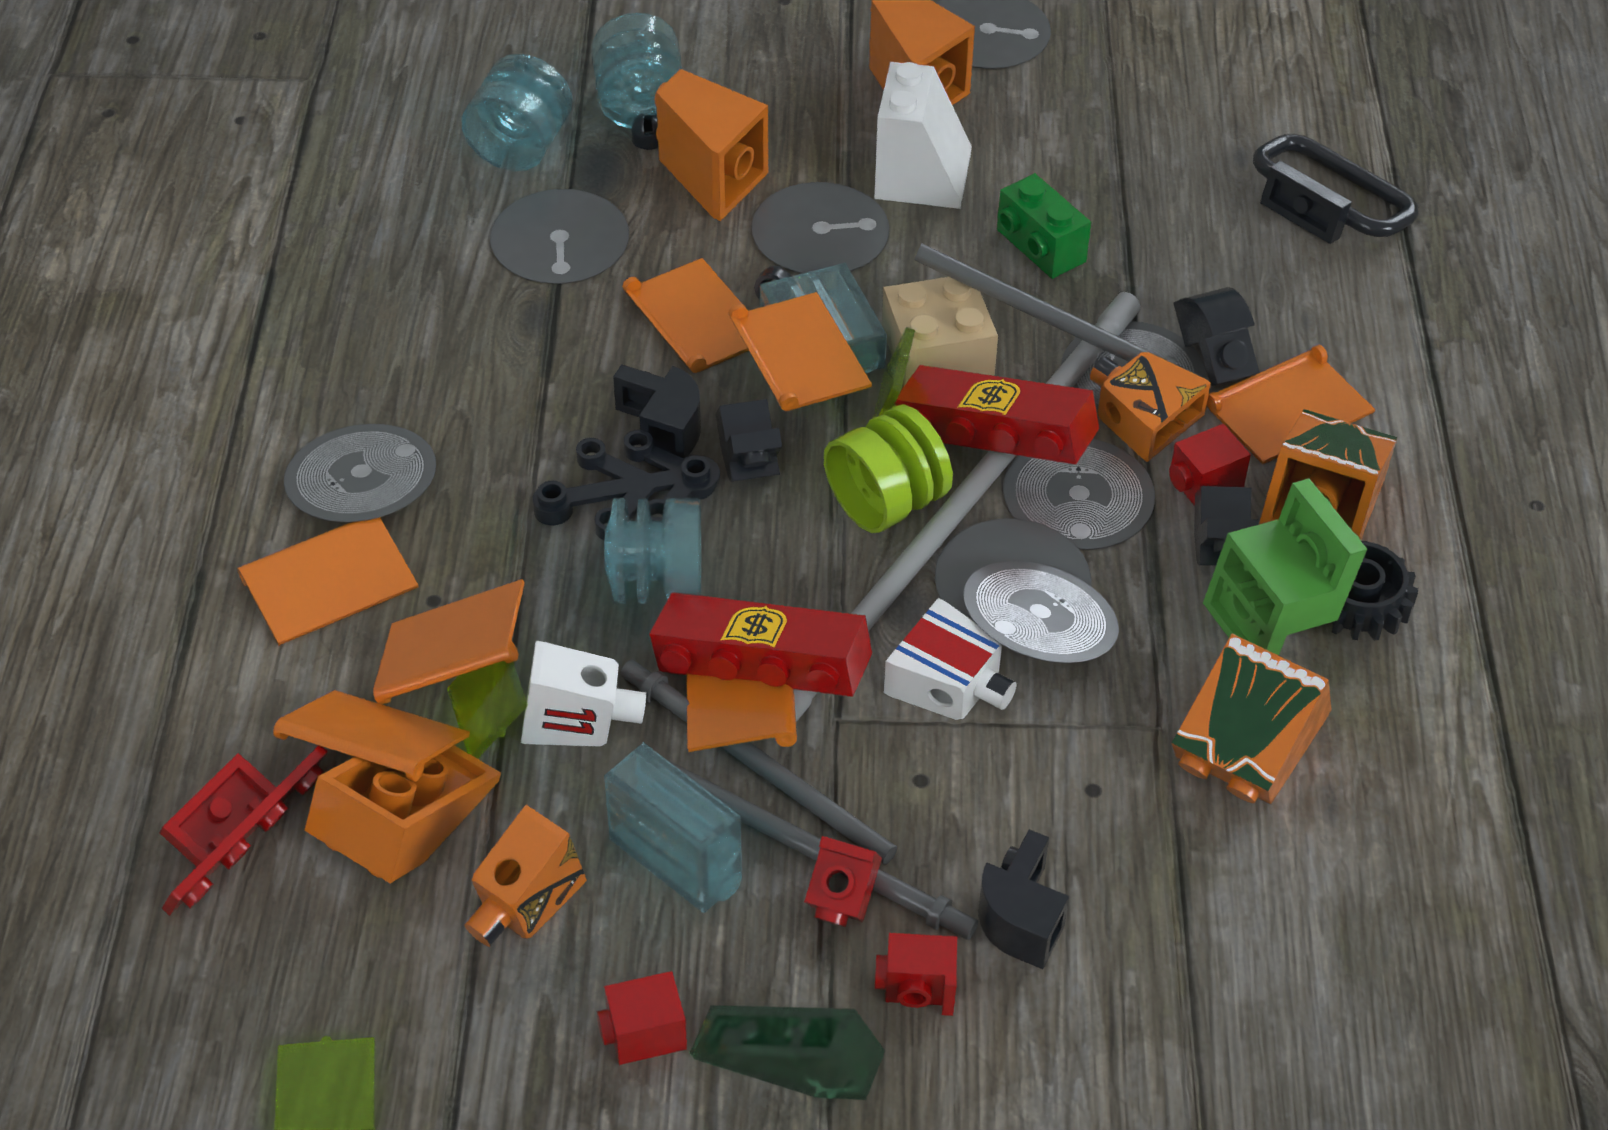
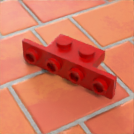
(224, 814)

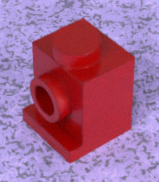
(861, 869)
(919, 971)

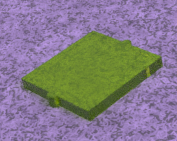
(894, 374)
(486, 704)
(326, 1085)

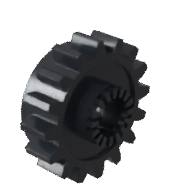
(1379, 595)

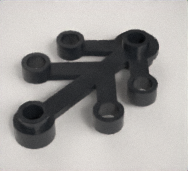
(684, 477)

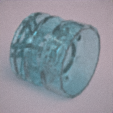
(631, 62)
(517, 112)
(654, 549)

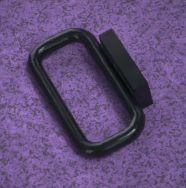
(1318, 207)

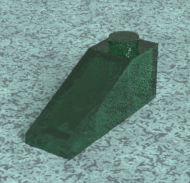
(793, 1047)

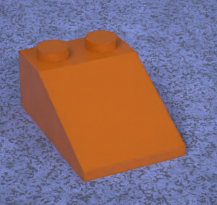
(392, 821)

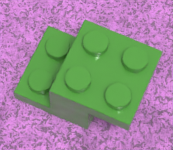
(1285, 571)

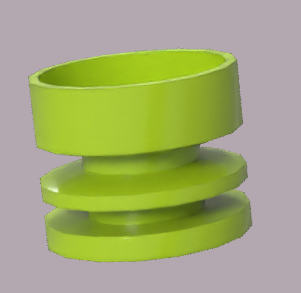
(888, 468)

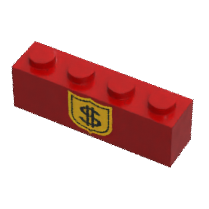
(1004, 413)
(762, 643)

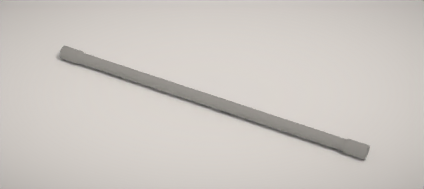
(940, 526)

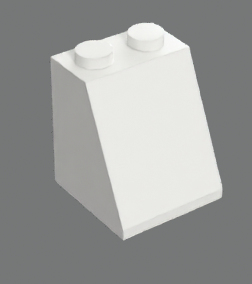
(919, 140)

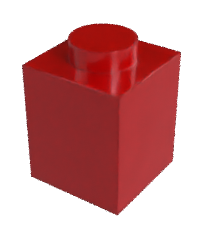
(1209, 460)
(643, 1018)

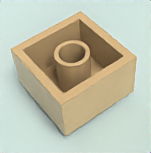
(948, 324)

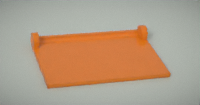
(690, 313)
(799, 351)
(1269, 403)
(327, 578)
(449, 641)
(738, 712)
(370, 732)

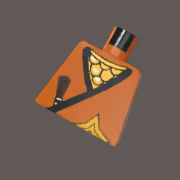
(1148, 401)
(524, 878)

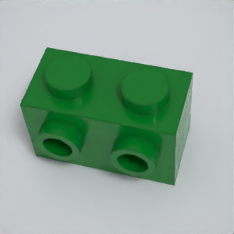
(1043, 225)

